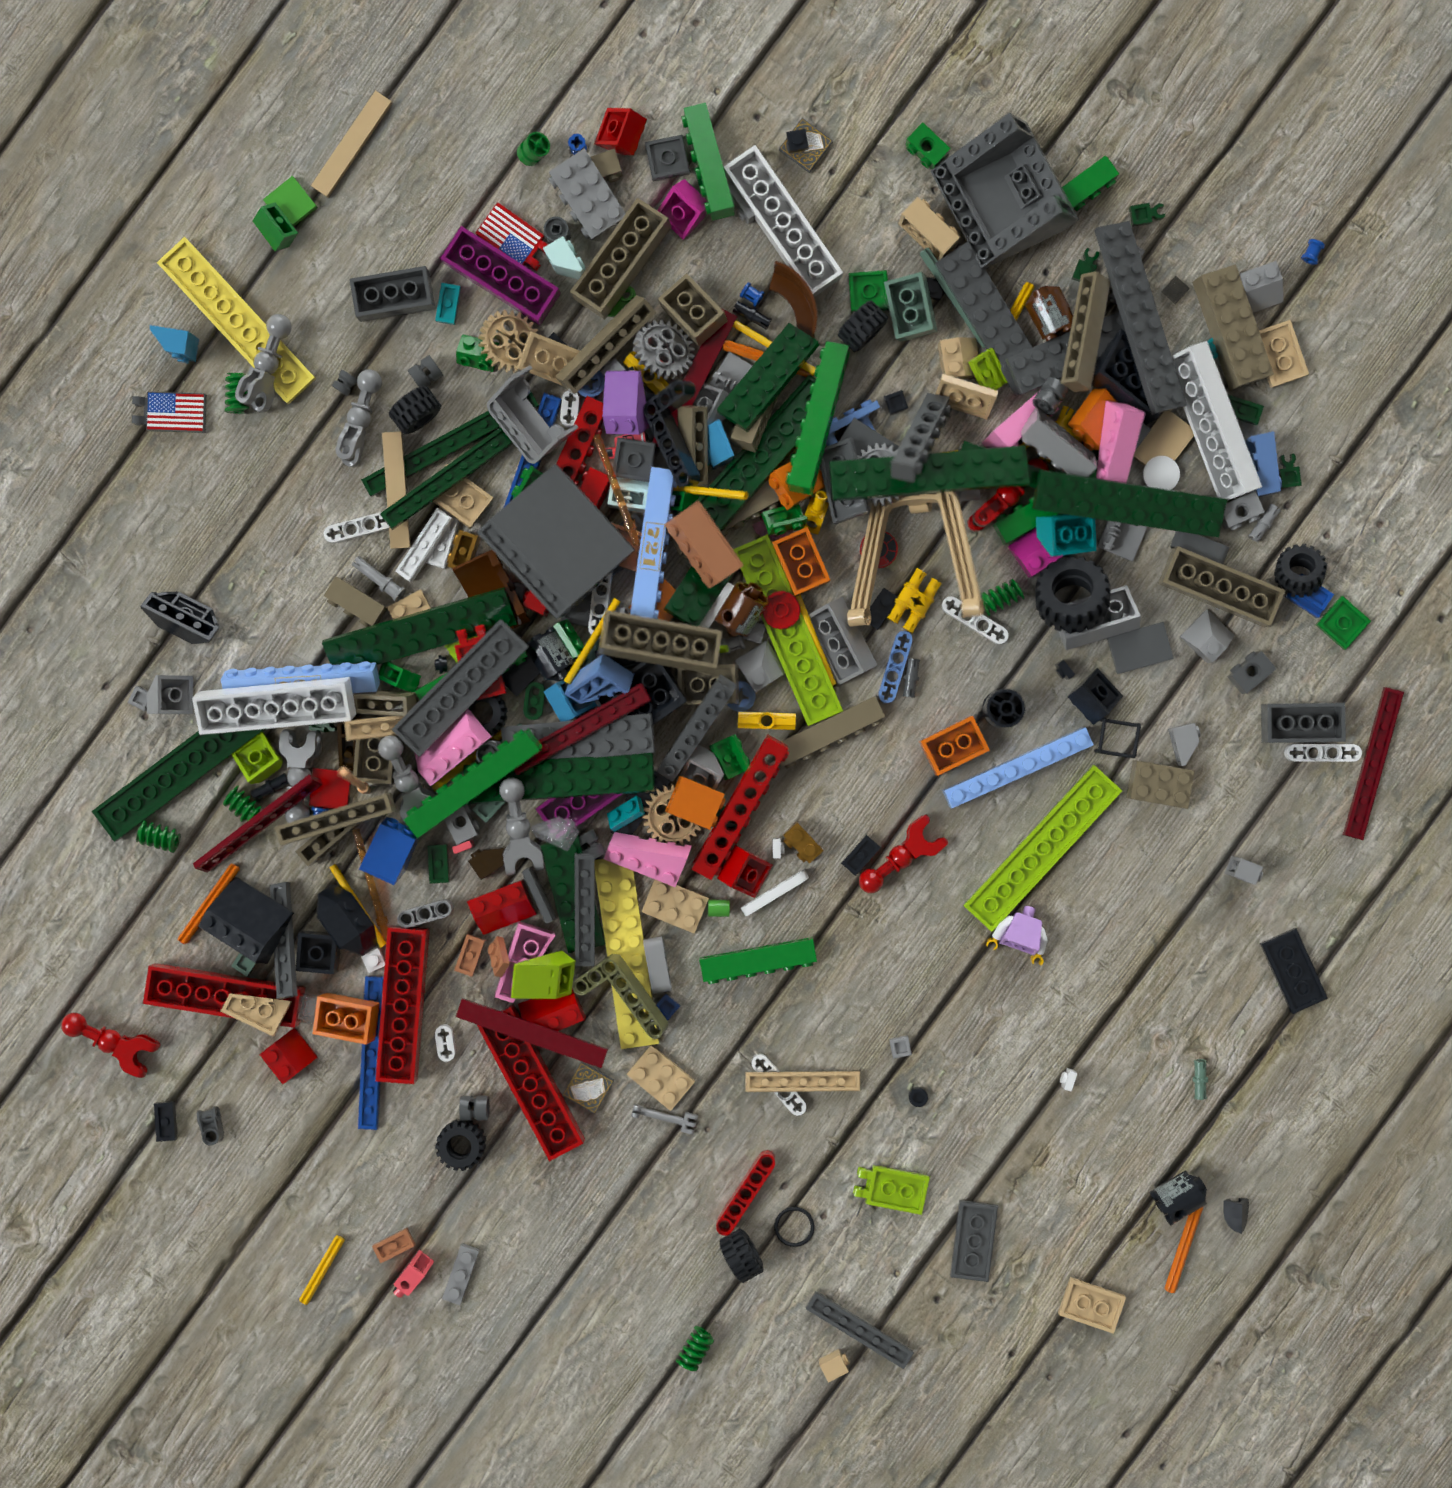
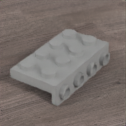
(586, 194)

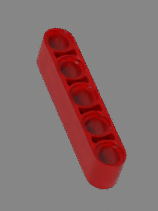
(744, 1201)

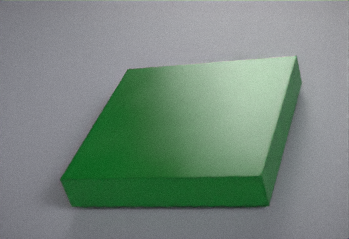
(868, 287)
(1343, 622)

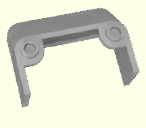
(522, 421)

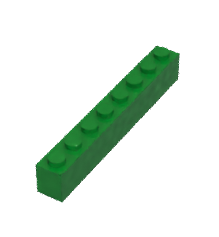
(819, 418)
(473, 782)

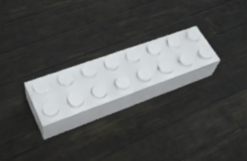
(782, 220)
(1215, 423)
(274, 705)

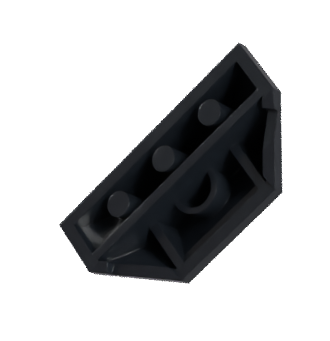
(181, 616)
(346, 920)

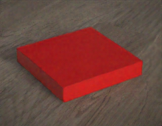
(333, 791)

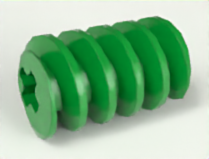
(235, 406)
(1001, 596)
(241, 805)
(157, 837)
(696, 1350)

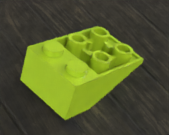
(543, 977)

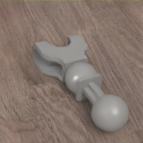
(259, 379)
(358, 418)
(300, 760)
(405, 778)
(518, 829)

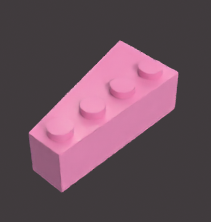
(1010, 430)
(1118, 441)
(648, 857)
(526, 944)

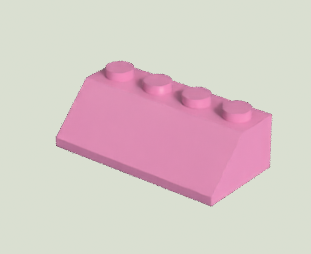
(451, 747)

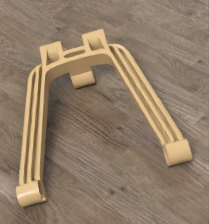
(958, 542)

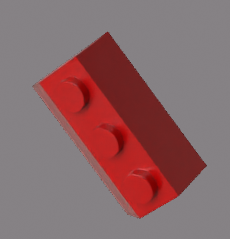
(502, 907)
(553, 1013)

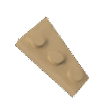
(257, 1012)

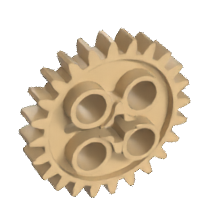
(500, 354)
(656, 820)

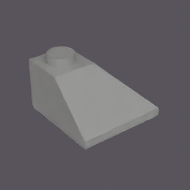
(711, 398)
(1207, 637)
(760, 666)
(170, 695)
(703, 768)

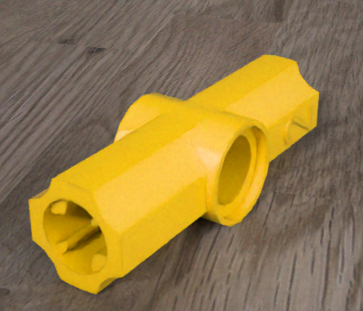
(655, 385)
(780, 721)

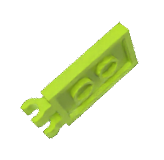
(893, 1189)

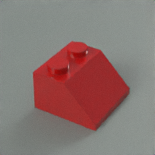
(621, 130)
(744, 871)
(288, 1055)

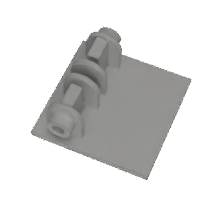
(730, 373)
(1122, 539)

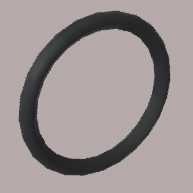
(794, 1209)

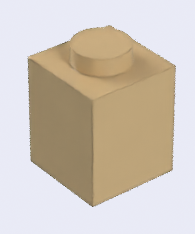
(834, 1365)

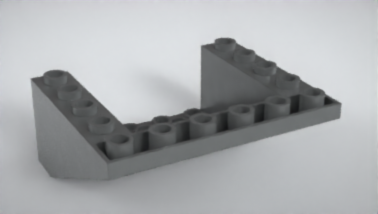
(1004, 192)
(556, 541)

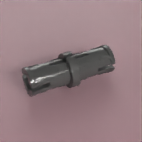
(911, 677)

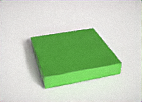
(292, 200)

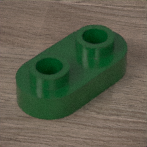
(534, 701)

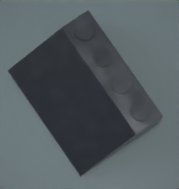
(1119, 375)
(661, 687)
(247, 921)

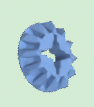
(597, 387)
(745, 704)

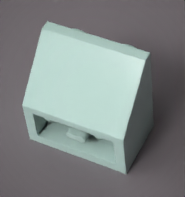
(563, 260)
(634, 494)

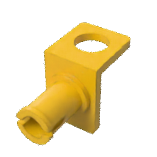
(816, 511)

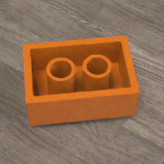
(801, 561)
(954, 745)
(346, 1018)

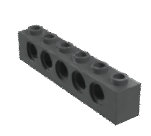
(921, 437)
(696, 727)

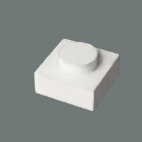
(778, 848)
(373, 960)
(1068, 1079)

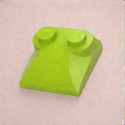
(257, 759)

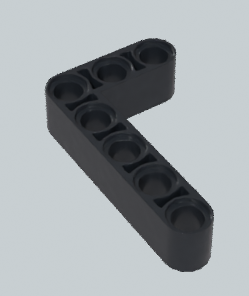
(667, 434)

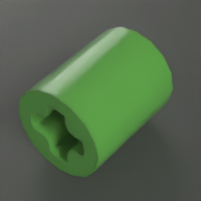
(719, 908)

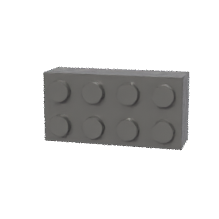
(392, 293)
(1303, 722)

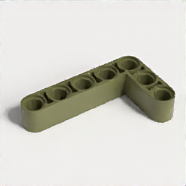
(625, 992)

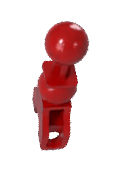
(1004, 498)
(902, 855)
(110, 1041)

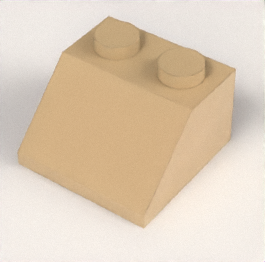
(955, 355)

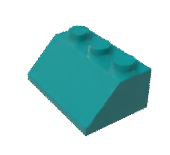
(1066, 534)

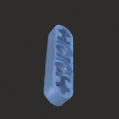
(892, 666)

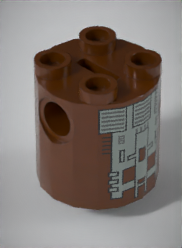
(1049, 312)
(742, 608)

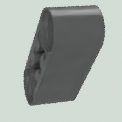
(1200, 546)

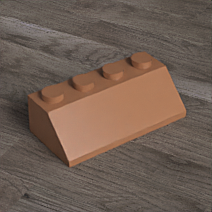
(703, 544)

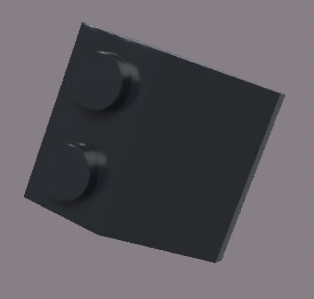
(1095, 696)

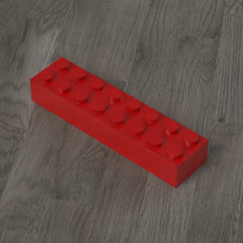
(208, 991)
(402, 1004)
(535, 1091)

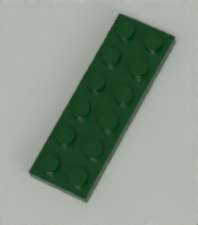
(768, 377)
(561, 875)

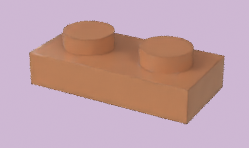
(469, 955)
(498, 956)
(393, 1245)

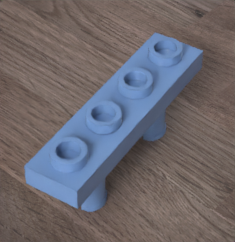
(860, 414)

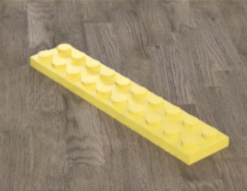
(232, 315)
(624, 937)

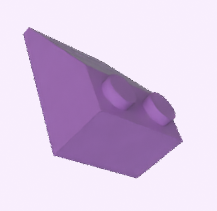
(624, 403)

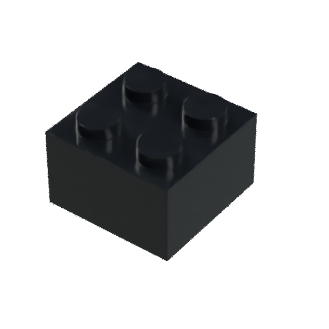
(317, 953)

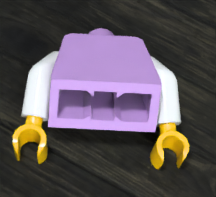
(1022, 933)

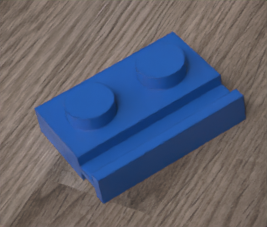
(1312, 604)

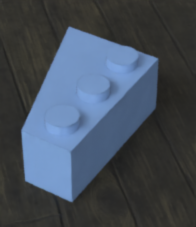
(1264, 457)
(599, 679)

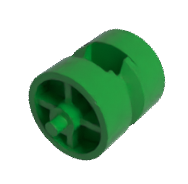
(533, 149)

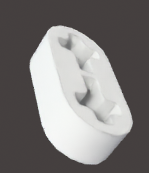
(565, 408)
(440, 1043)

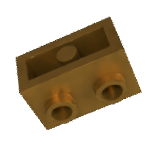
(464, 548)
(802, 842)

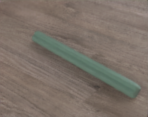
(930, 260)

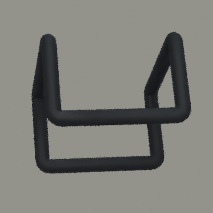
(1104, 721)

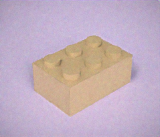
(929, 228)

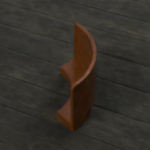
(798, 294)
(487, 574)

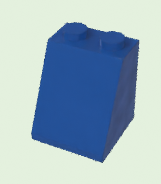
(390, 851)

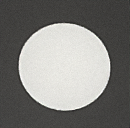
(1161, 473)

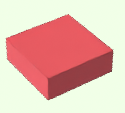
(464, 846)

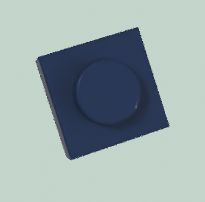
(667, 1006)

